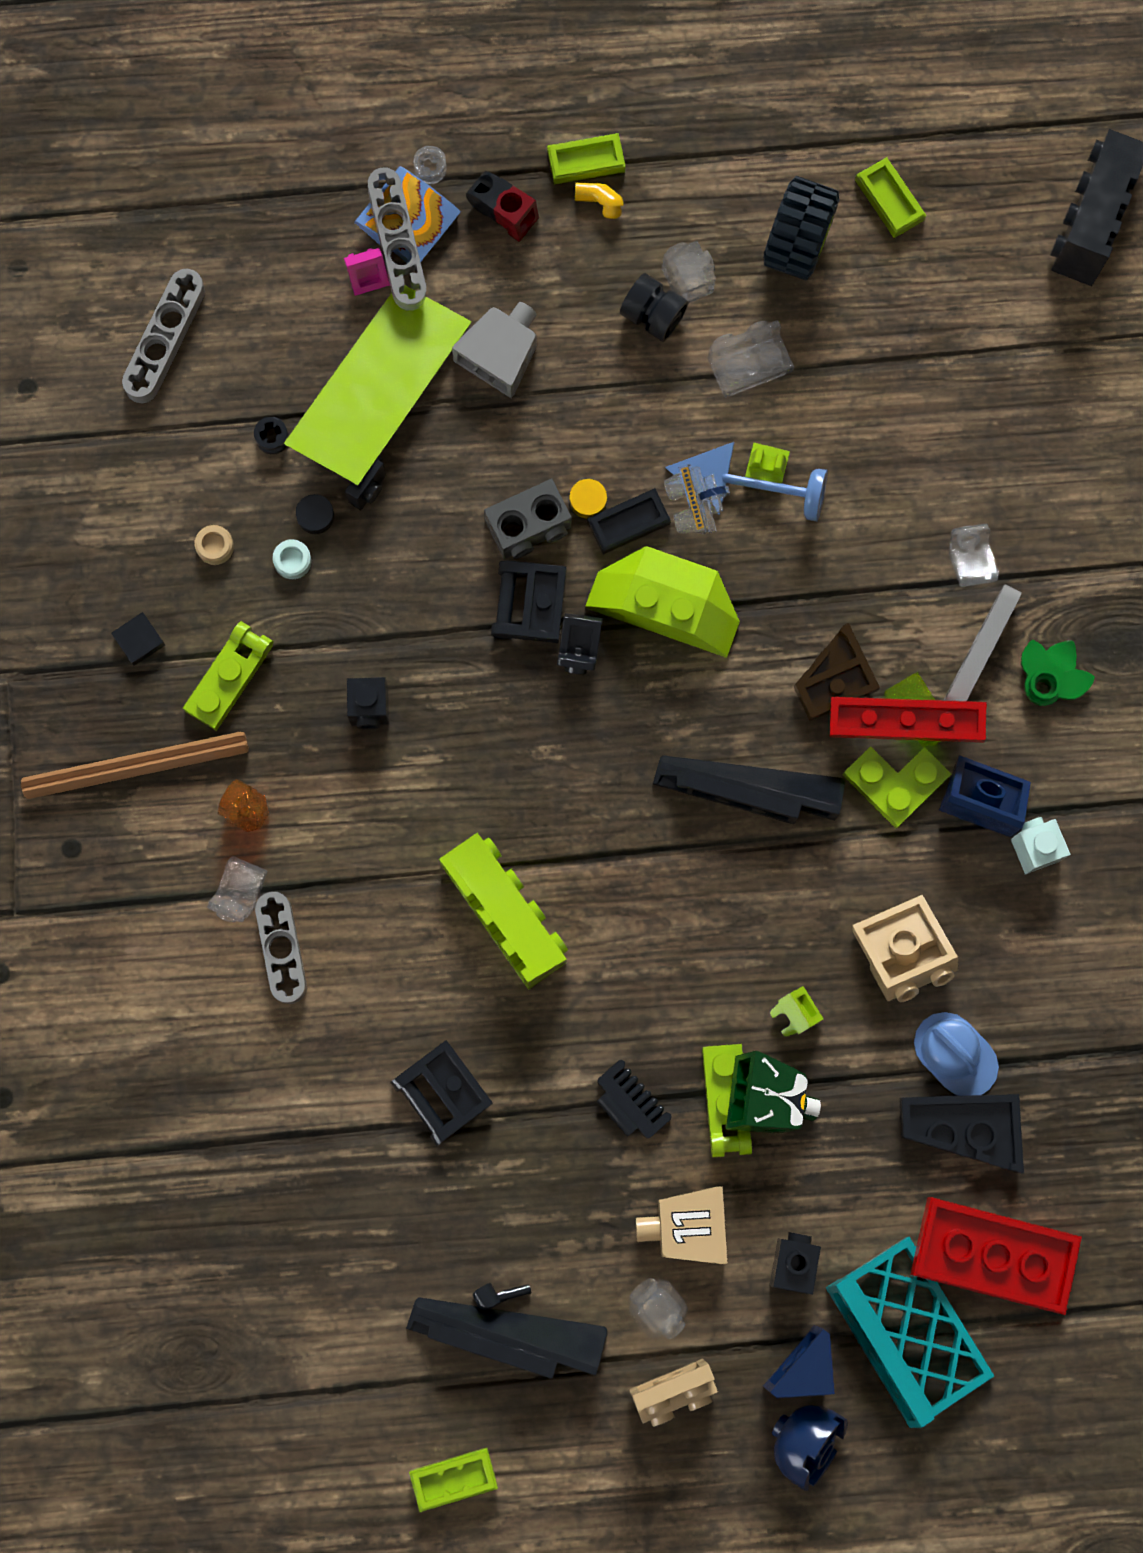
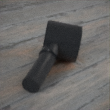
(488, 1298)

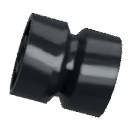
(654, 307)

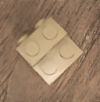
(906, 949)
(674, 1390)

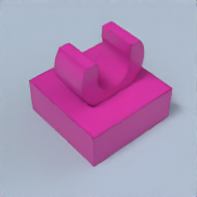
(366, 271)

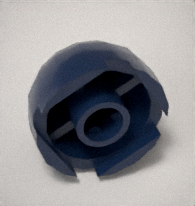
(807, 1443)

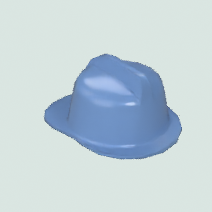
(956, 1054)

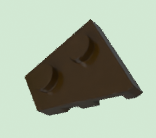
(836, 672)

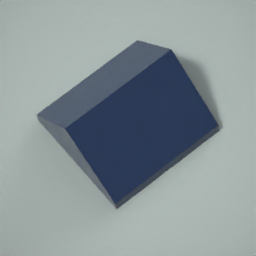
(986, 797)
(806, 1369)

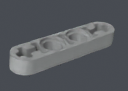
(397, 238)
(168, 337)
(983, 644)

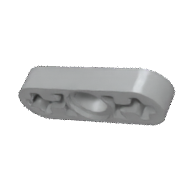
(265, 921)

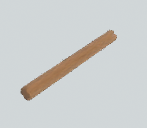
(134, 765)

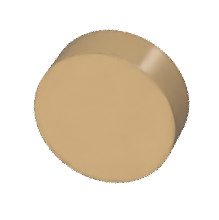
(214, 544)

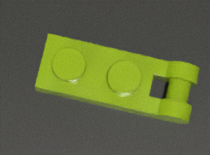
(227, 676)
(718, 1075)

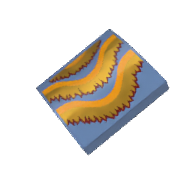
(427, 210)

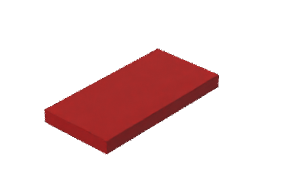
(996, 1255)

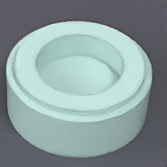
(292, 559)

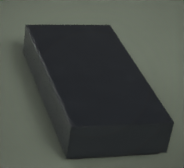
(629, 521)

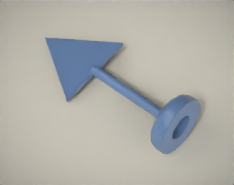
(718, 461)

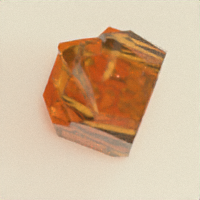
(243, 806)

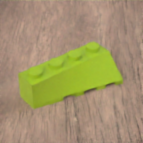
(503, 910)

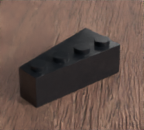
(1101, 206)

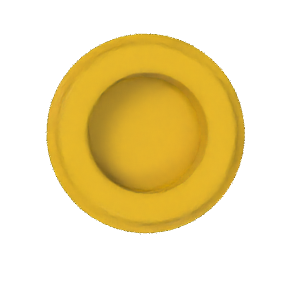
(588, 498)

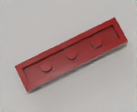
(908, 719)

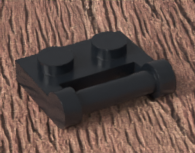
(541, 604)
(451, 1083)

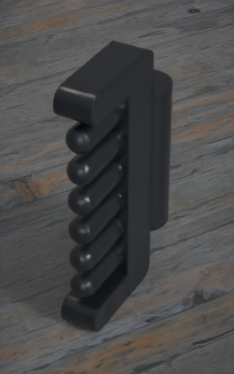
(626, 1111)

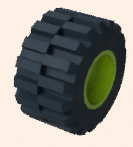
(801, 227)

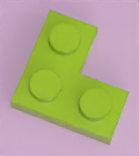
(892, 792)

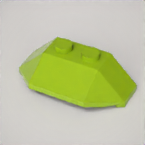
(668, 599)

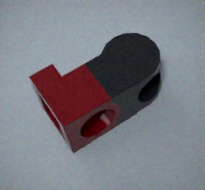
(503, 204)

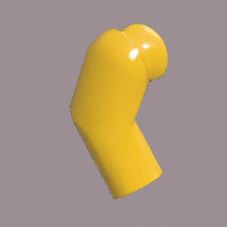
(603, 195)

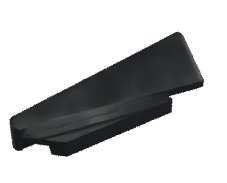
(753, 789)
(511, 1337)

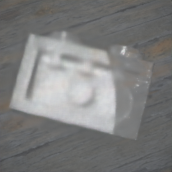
(749, 358)

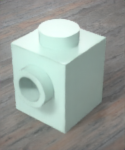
(1039, 845)

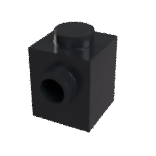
(367, 702)
(795, 1264)

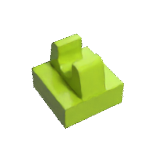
(767, 463)
(799, 1010)

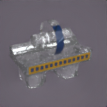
(691, 485)

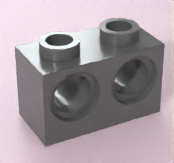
(522, 510)

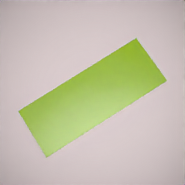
(376, 386)

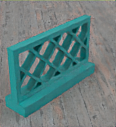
(887, 1357)

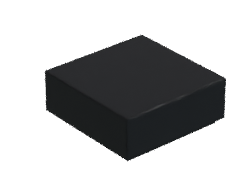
(138, 639)

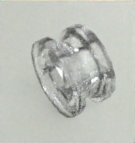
(436, 156)

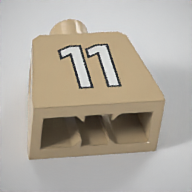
(688, 1227)

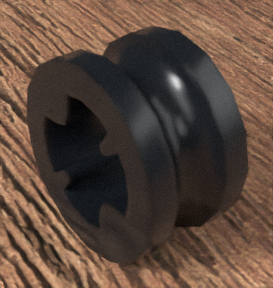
(260, 432)

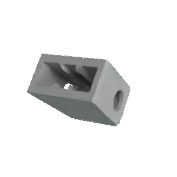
(499, 347)

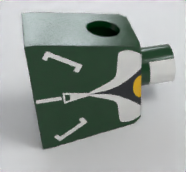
(768, 1096)

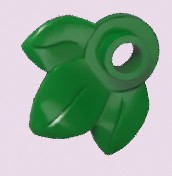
(1056, 670)

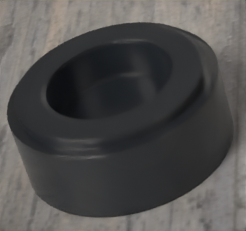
(314, 514)

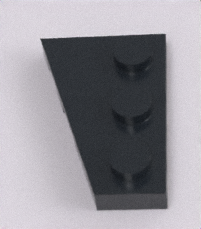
(969, 1126)

